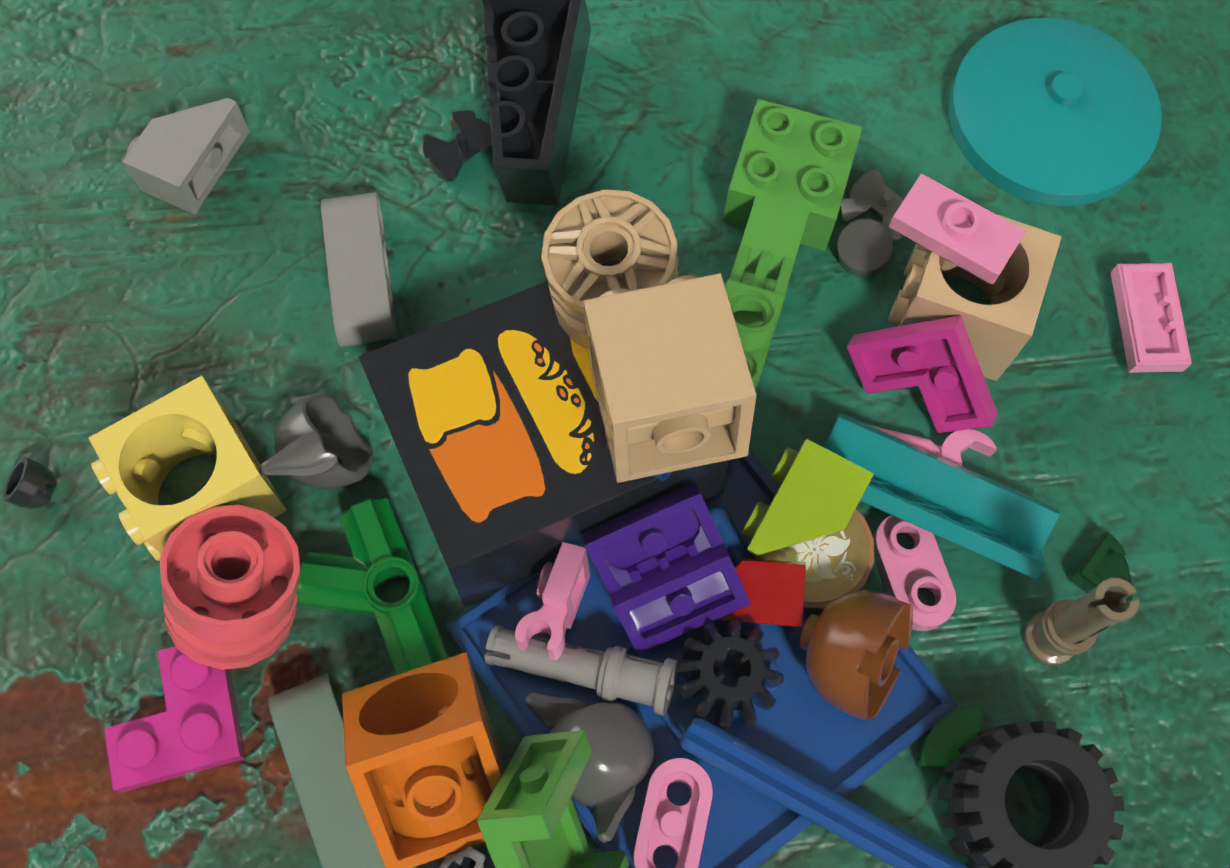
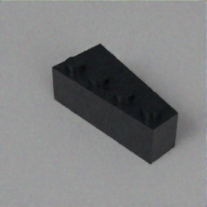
(534, 91)

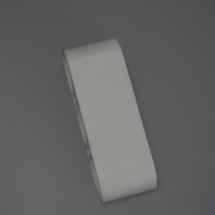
(358, 269)

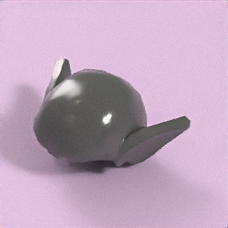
(318, 445)
(619, 755)

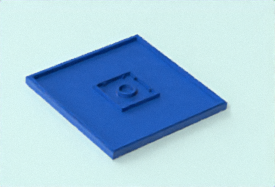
(796, 731)

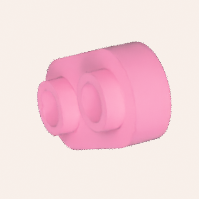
(914, 568)
(671, 824)

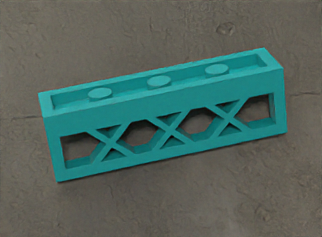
(947, 497)

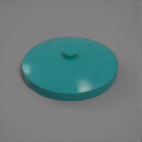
(1054, 111)

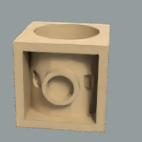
(1016, 297)
(670, 376)

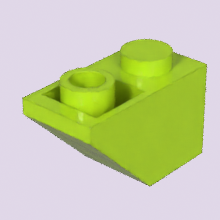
(812, 502)

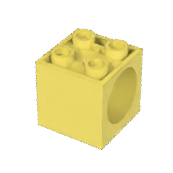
(155, 439)

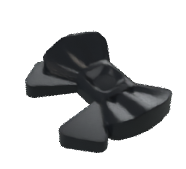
(448, 157)

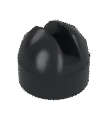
(27, 483)

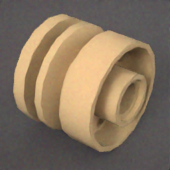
(603, 246)

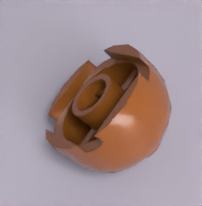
(855, 650)

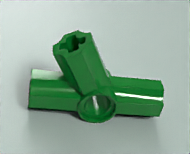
(357, 583)

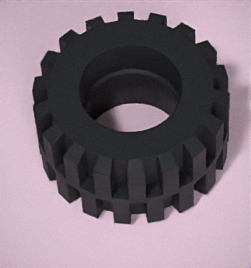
(1075, 783)

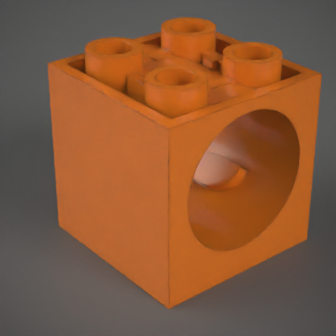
(421, 760)

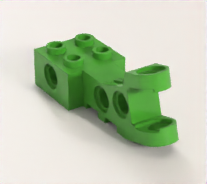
(783, 196)

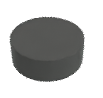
(864, 247)

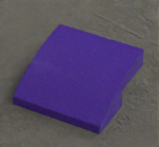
(665, 568)

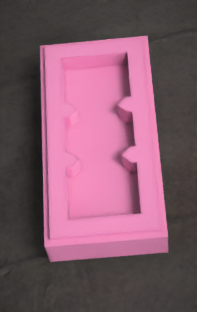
(957, 229)
(1150, 318)

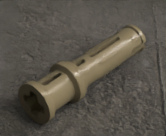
(1073, 625)

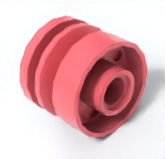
(229, 586)

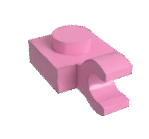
(561, 589)

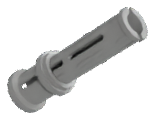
(609, 672)

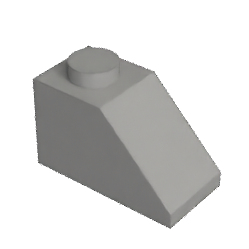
(186, 152)

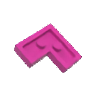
(936, 359)
(190, 737)

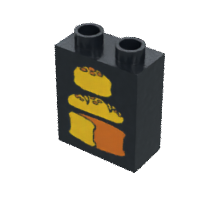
(507, 440)

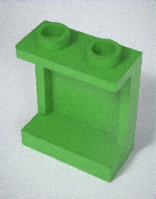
(532, 810)

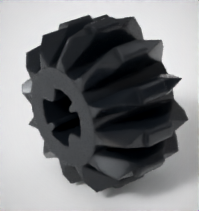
(747, 690)

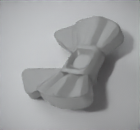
(871, 193)

